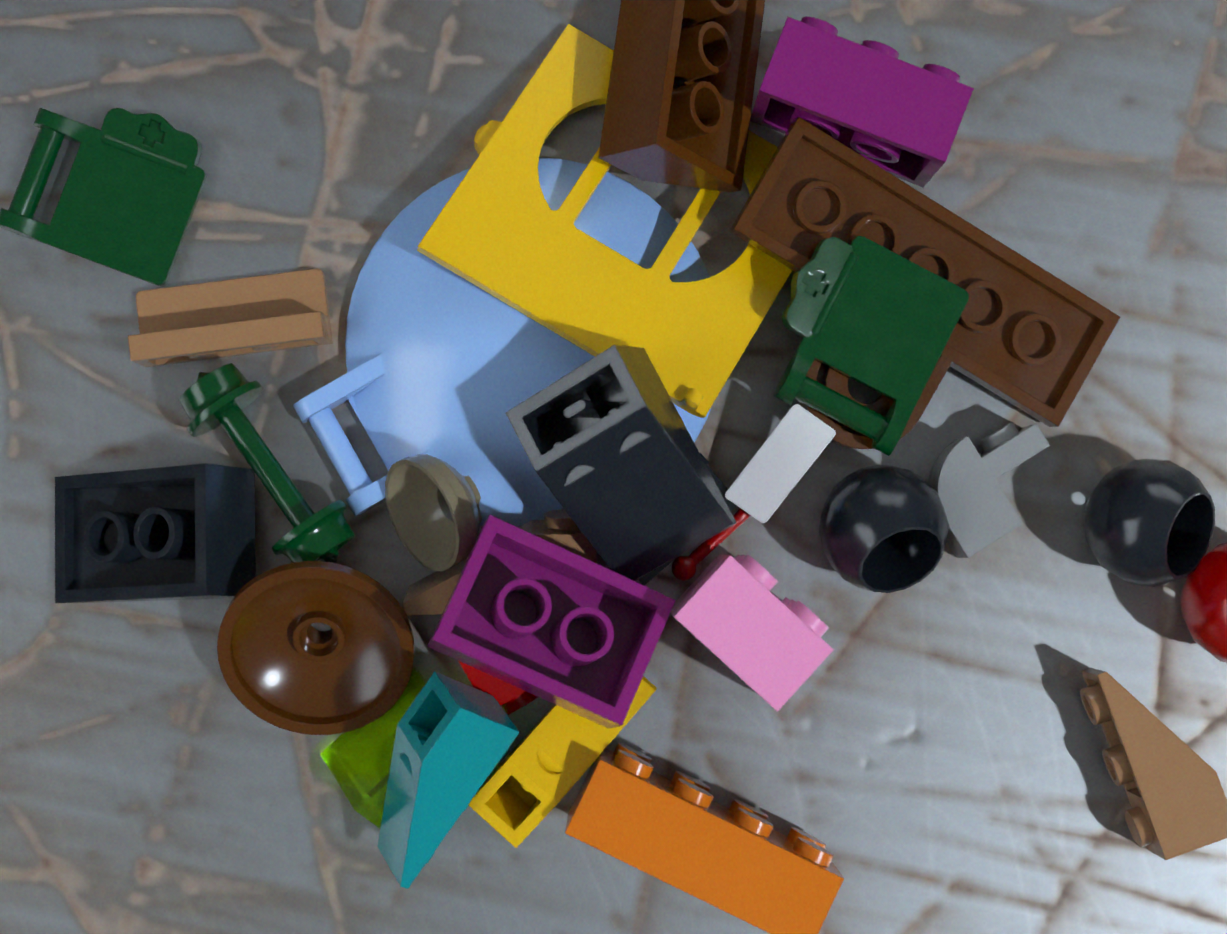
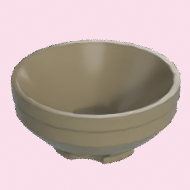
(433, 510)

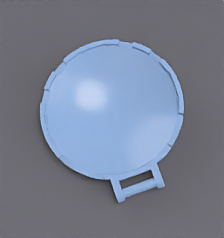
(445, 360)

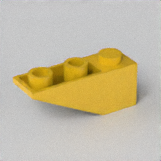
(545, 768)

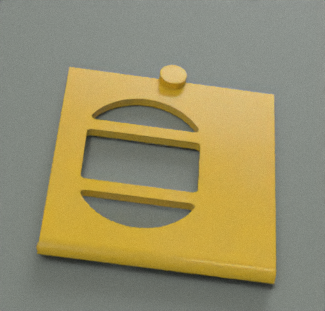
(539, 263)

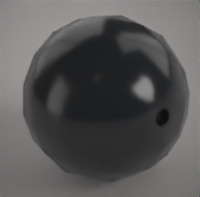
(1149, 522)
(883, 528)

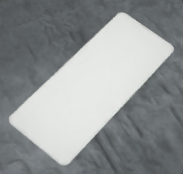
(780, 463)

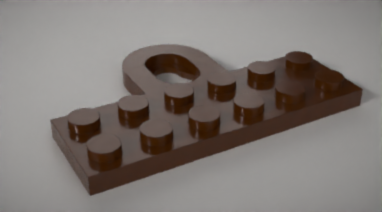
(1021, 327)

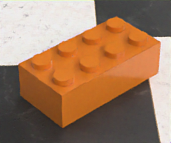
(703, 846)

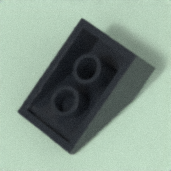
(154, 534)

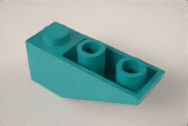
(437, 766)

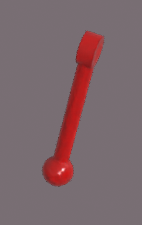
(685, 566)

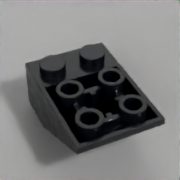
(622, 462)

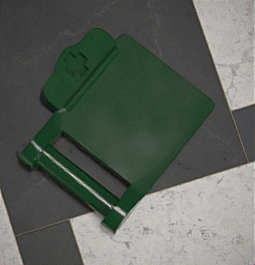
(123, 195)
(872, 322)

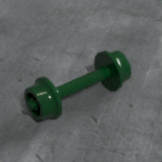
(220, 400)

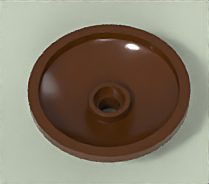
(310, 676)

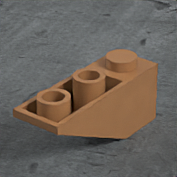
(1169, 786)

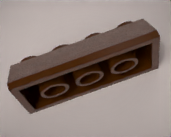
(683, 91)

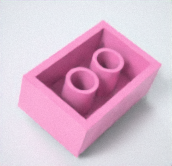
(750, 630)

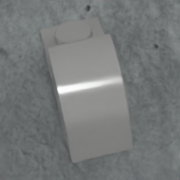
(969, 489)

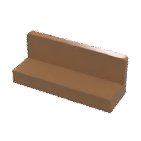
(231, 318)

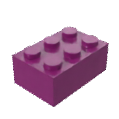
(863, 98)
(552, 623)

